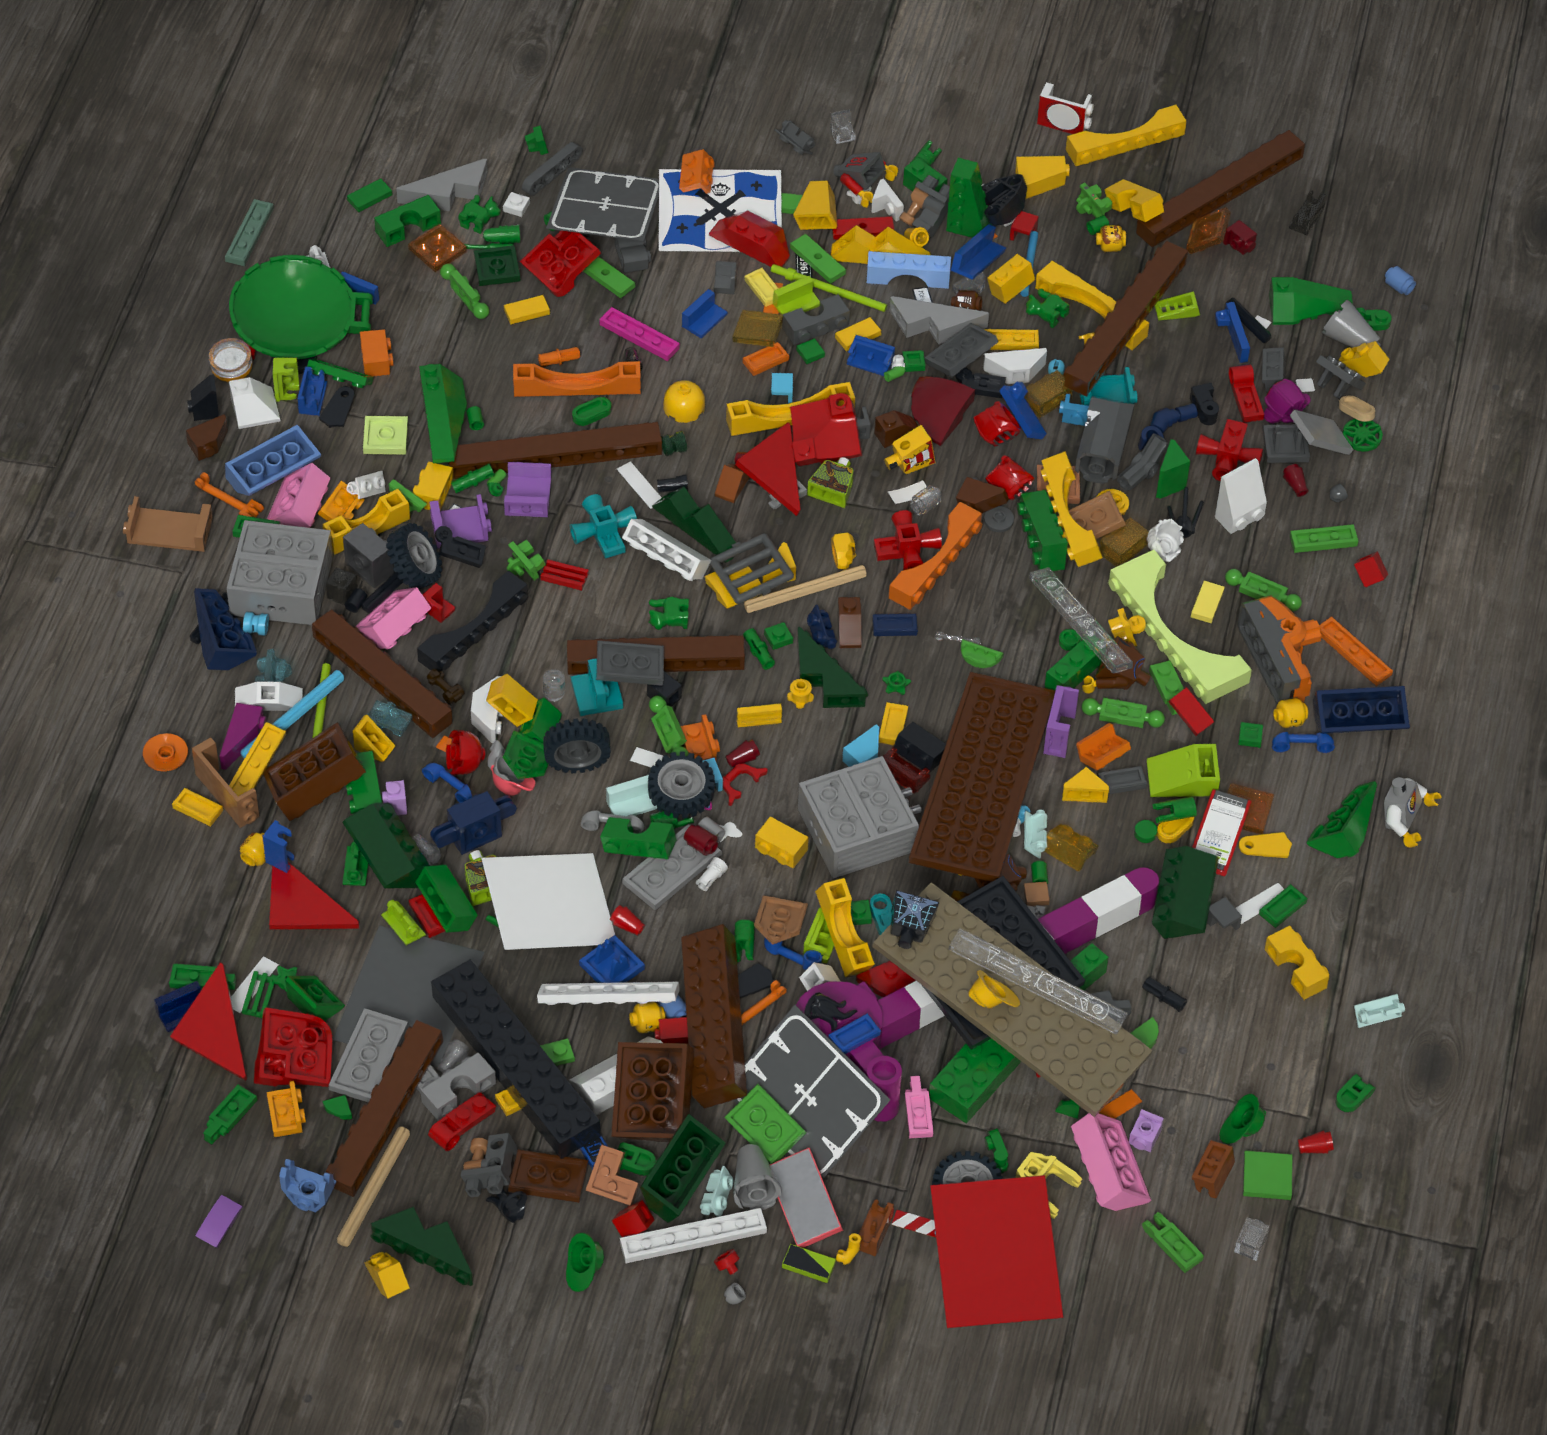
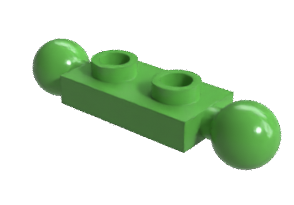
(465, 292)
(1259, 587)
(1123, 712)
(667, 726)

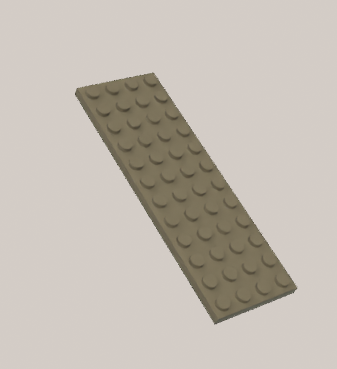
(1052, 1041)

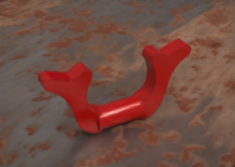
(736, 771)

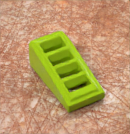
(1180, 300)

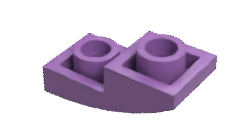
(218, 1221)

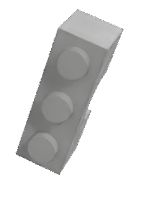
(471, 1074)

